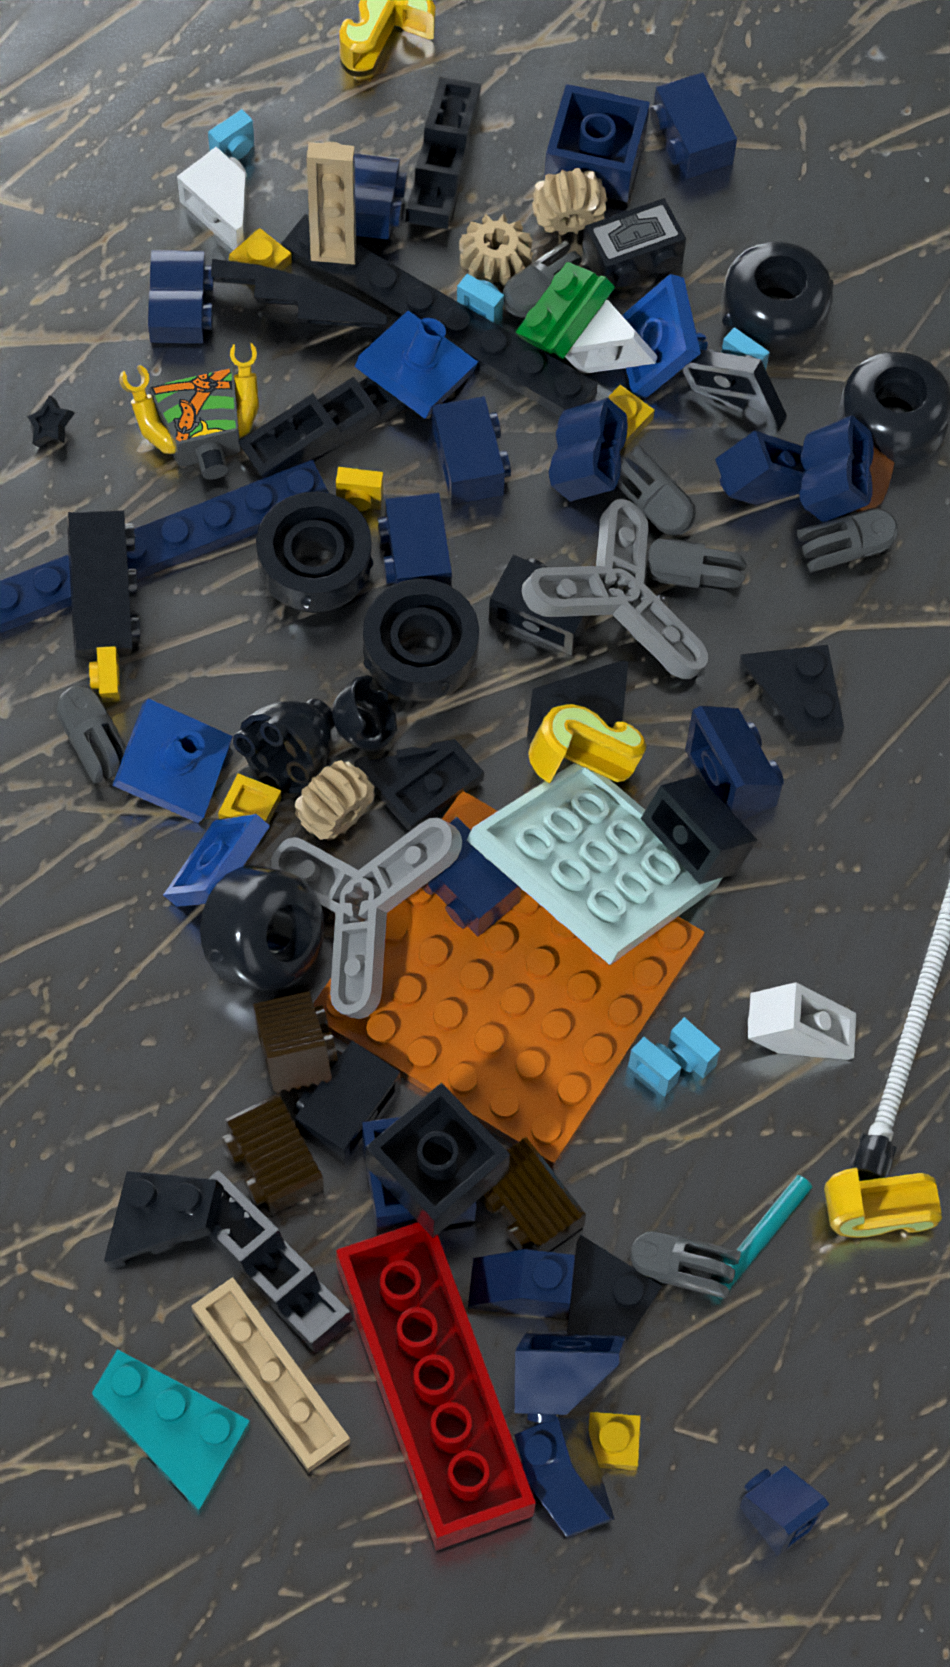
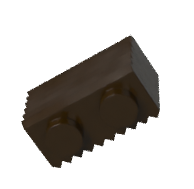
(295, 1041)
(273, 1154)
(534, 1202)

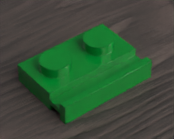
(565, 309)

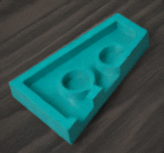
(173, 1425)

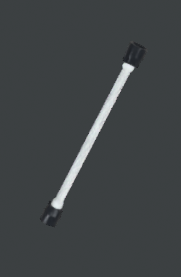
(875, 1151)

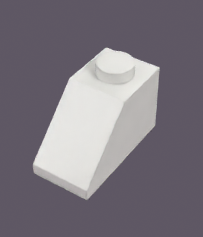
(217, 195)
(609, 344)
(801, 1023)

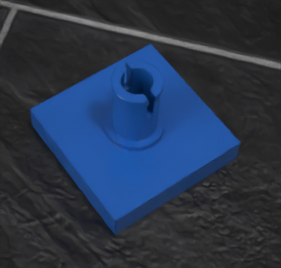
(668, 328)
(416, 363)
(172, 760)
(219, 852)

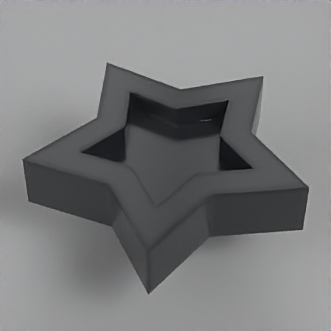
(50, 422)

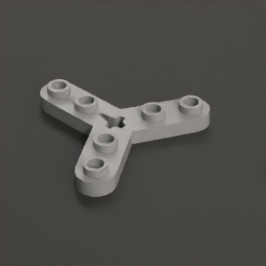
(620, 564)
(388, 881)

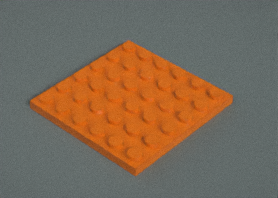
(511, 1019)

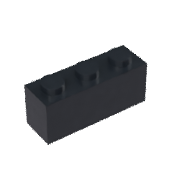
(101, 582)

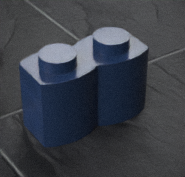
(376, 194)
(178, 297)
(588, 449)
(837, 469)

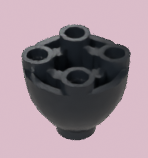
(287, 742)

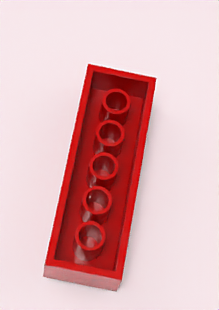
(434, 1385)

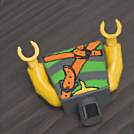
(198, 415)

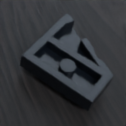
(736, 383)
(800, 688)
(597, 690)
(421, 780)
(160, 1212)
(607, 1293)

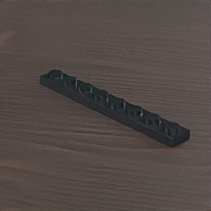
(495, 349)

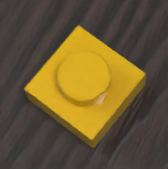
(262, 251)
(638, 412)
(360, 487)
(105, 674)
(250, 798)
(615, 1439)

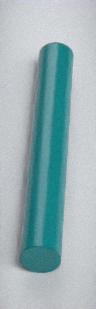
(769, 1225)

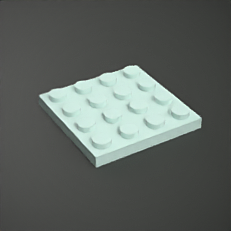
(589, 861)

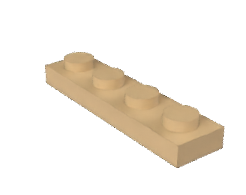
(331, 202)
(271, 1374)

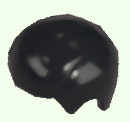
(364, 715)

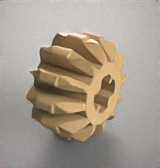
(569, 201)
(495, 249)
(334, 800)

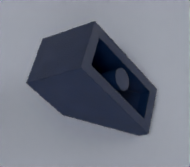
(761, 469)
(523, 1283)
(565, 1474)
(782, 1507)

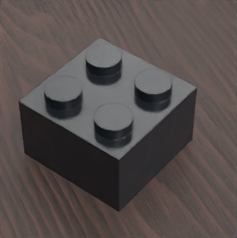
(437, 1160)

